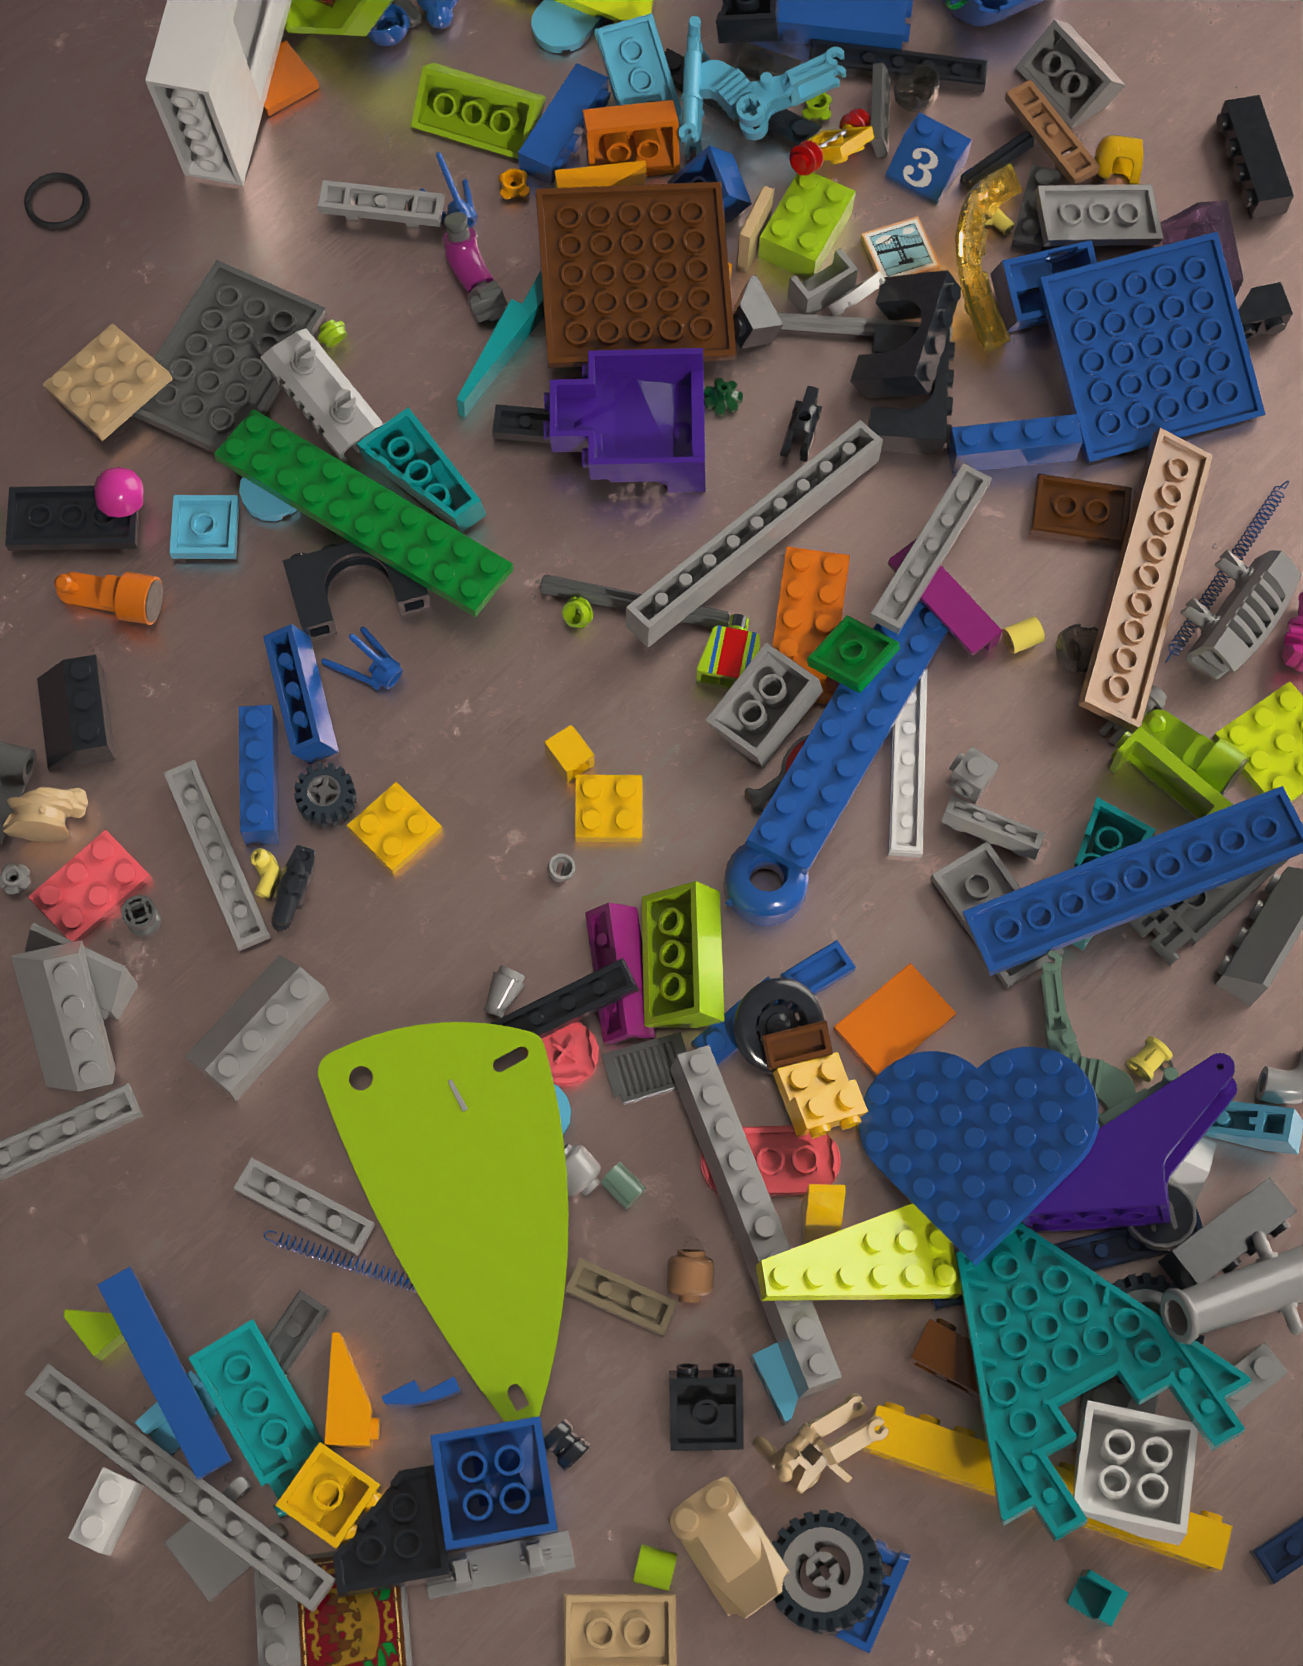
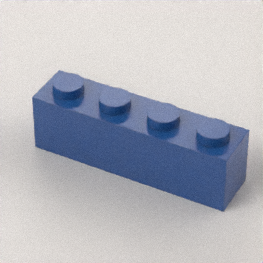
(562, 124)
(1015, 443)
(300, 694)
(258, 775)

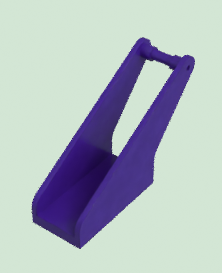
(1137, 1153)

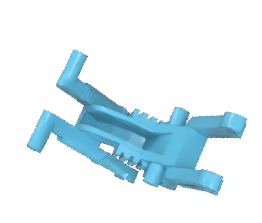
(746, 100)

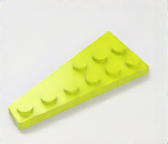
(877, 1259)

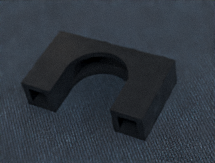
(915, 364)
(919, 428)
(314, 573)

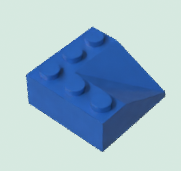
(493, 1484)

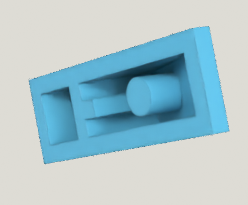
(1259, 1127)

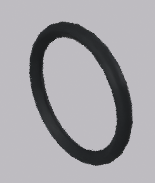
(56, 175)

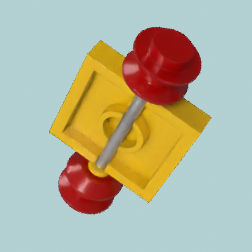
(833, 144)

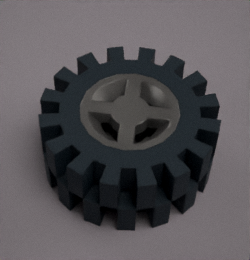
(325, 783)

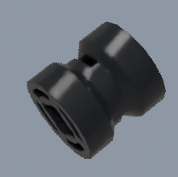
(565, 1444)

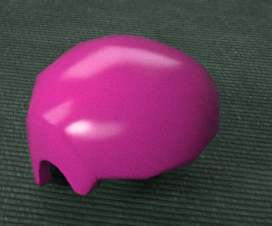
(118, 492)

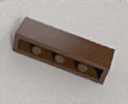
(945, 1356)

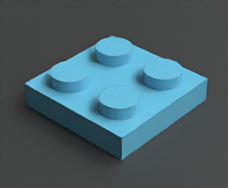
(204, 527)

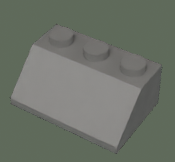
(1070, 74)
(765, 704)
(111, 979)

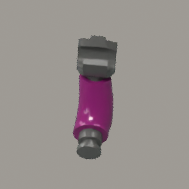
(466, 262)

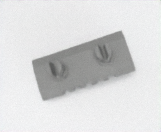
(321, 391)
(1247, 613)

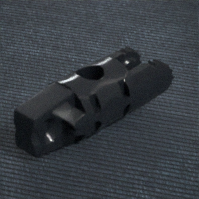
(803, 424)
(292, 887)

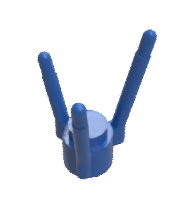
(457, 204)
(384, 668)

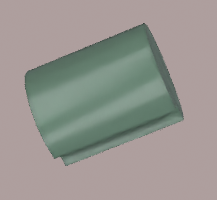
(623, 1185)

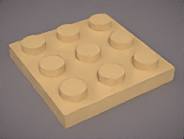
(107, 381)

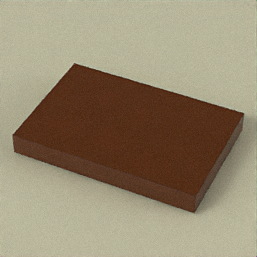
(1080, 510)

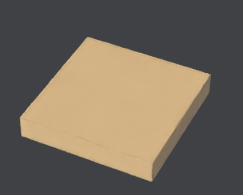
(753, 227)

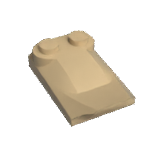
(729, 1548)

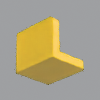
(569, 753)

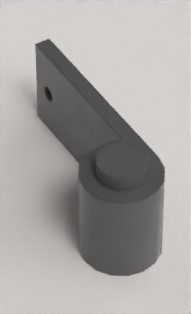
(15, 773)

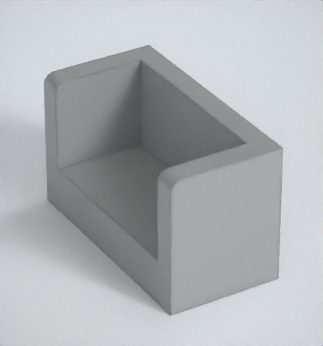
(824, 286)

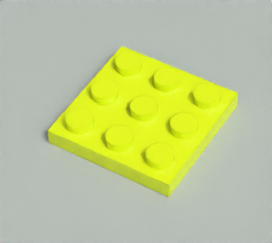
(1273, 741)

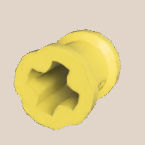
(1149, 1059)

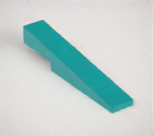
(508, 336)

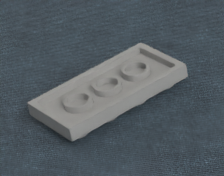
(1098, 214)
(975, 880)

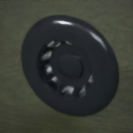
(773, 1018)

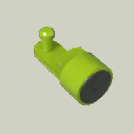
(1214, 762)

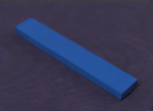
(164, 1373)

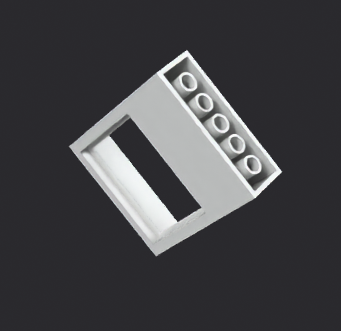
(213, 80)

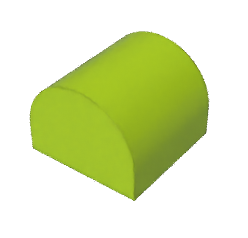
(655, 1567)

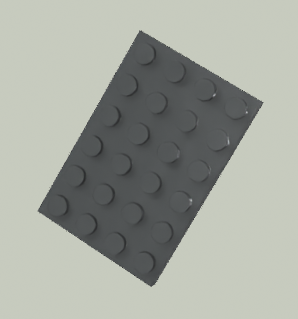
(218, 354)

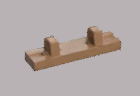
(1051, 133)

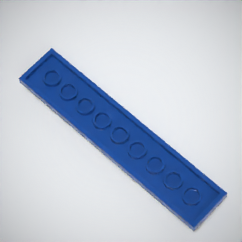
(842, 749)
(1135, 880)

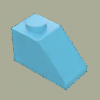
(776, 1381)

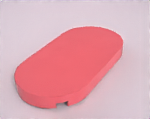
(787, 1161)

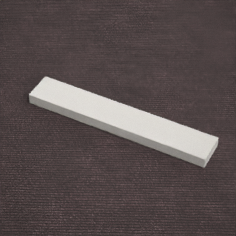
(908, 776)

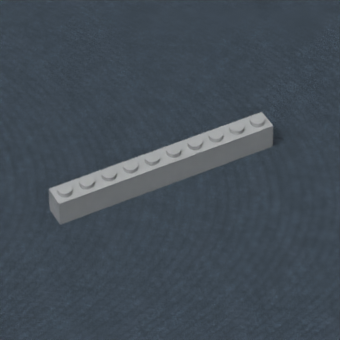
(753, 534)
(751, 1215)

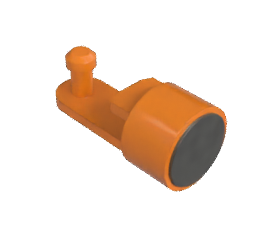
(131, 596)

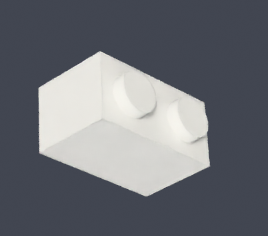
(106, 1511)

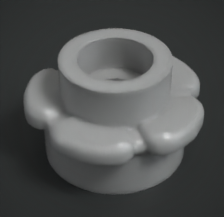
(18, 886)

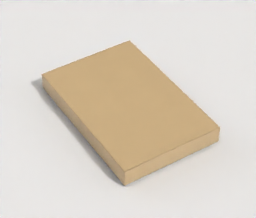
(620, 1630)

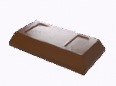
(797, 1045)

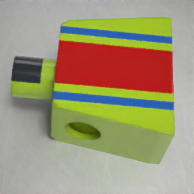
(727, 653)

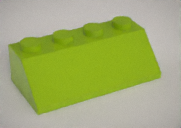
(475, 109)
(682, 957)

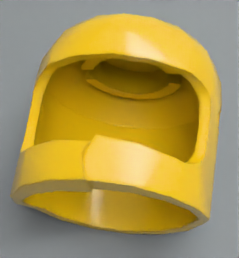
(1120, 156)

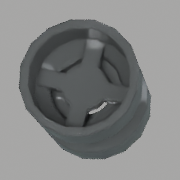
(144, 922)

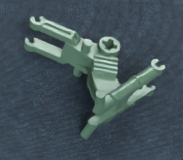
(1112, 1086)

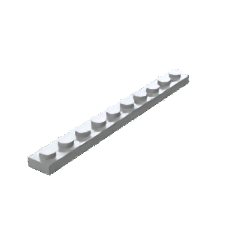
(181, 1488)

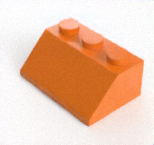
(634, 134)

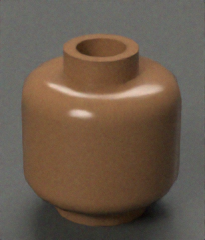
(690, 1275)

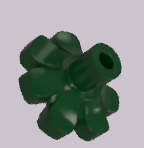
(722, 397)

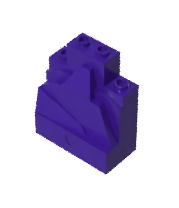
(634, 417)

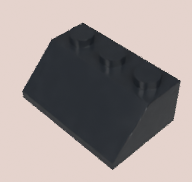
(75, 713)

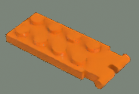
(809, 605)

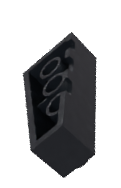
(748, 21)

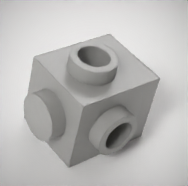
(972, 774)

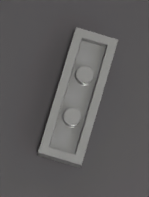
(993, 828)

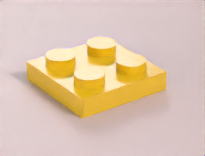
(608, 808)
(394, 828)

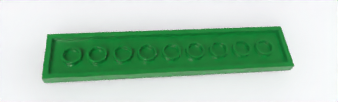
(364, 512)

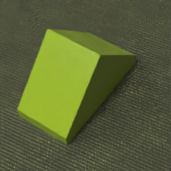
(96, 1331)

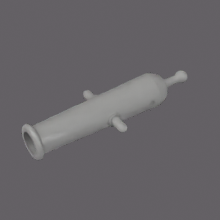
(1239, 1295)

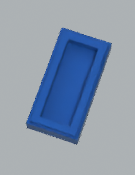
(822, 968)

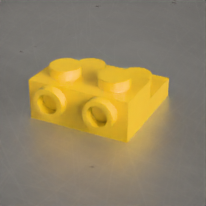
(820, 1096)
(329, 1496)

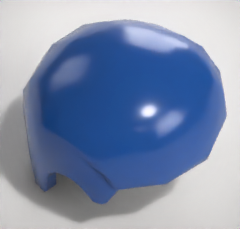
(390, 27)

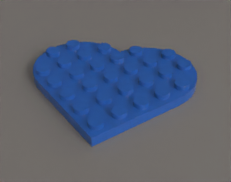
(979, 1141)

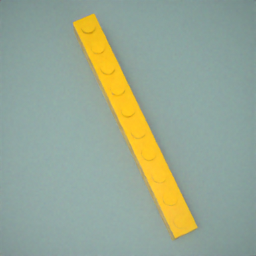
(966, 1461)

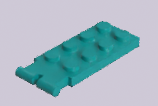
(258, 1406)

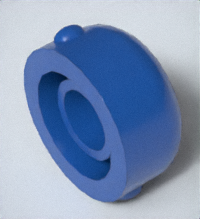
(760, 906)

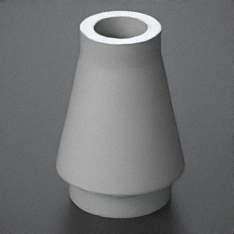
(503, 990)

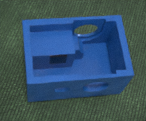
(1018, 287)

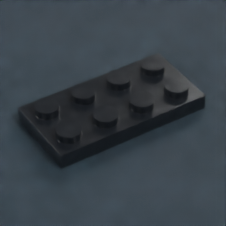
(64, 520)

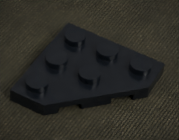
(397, 1539)

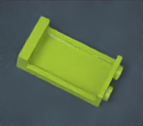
(1167, 773)

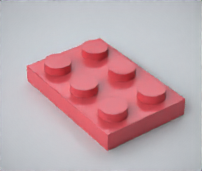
(90, 887)

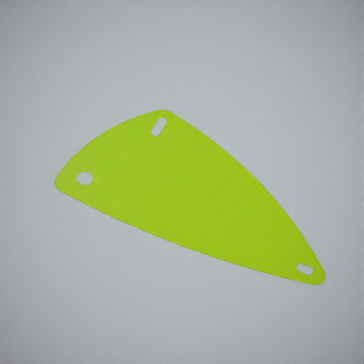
(467, 1194)

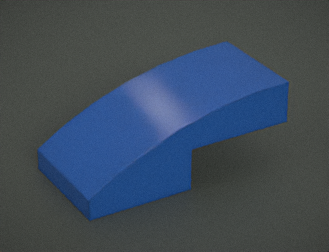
(411, 1397)

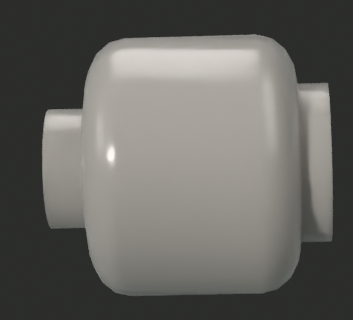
(581, 1170)

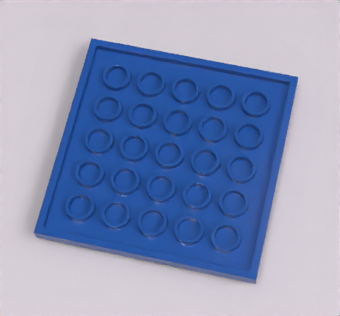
(1151, 346)

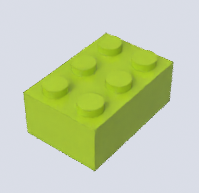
(806, 224)

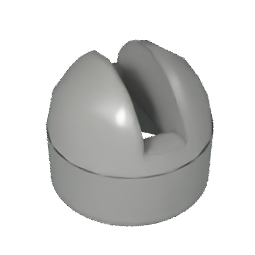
(567, 870)

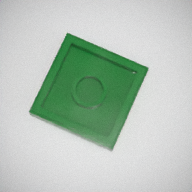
(853, 654)

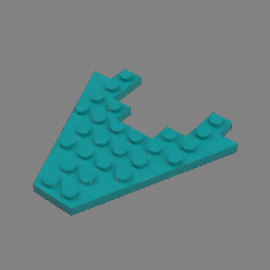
(1053, 1331)

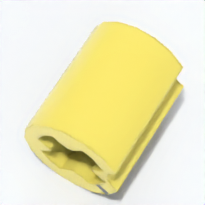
(1023, 635)

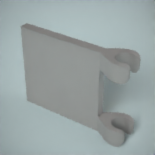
(205, 1558)

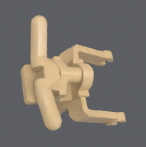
(805, 1467)

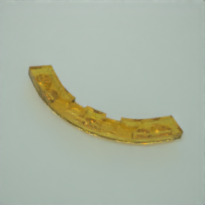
(970, 242)

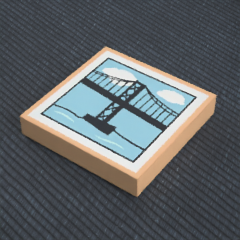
(900, 249)

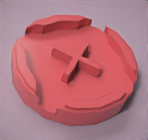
(571, 1055)

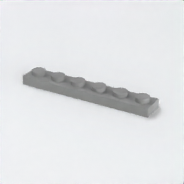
(930, 548)
(217, 855)

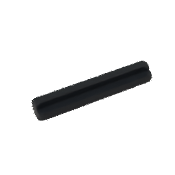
(997, 159)

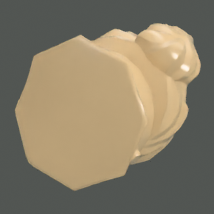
(43, 813)

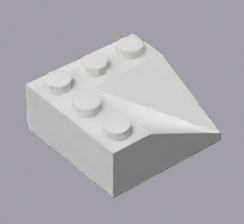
(1135, 1471)

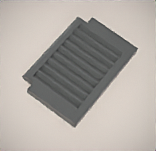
(643, 1068)

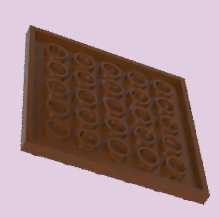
(634, 270)

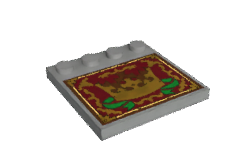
(340, 1632)

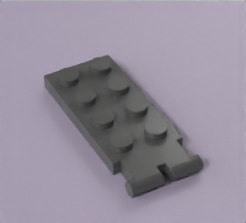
(1197, 915)

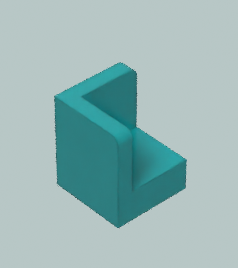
(1097, 1598)

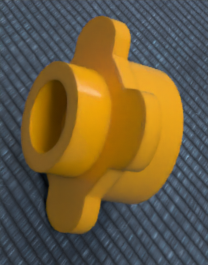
(510, 177)

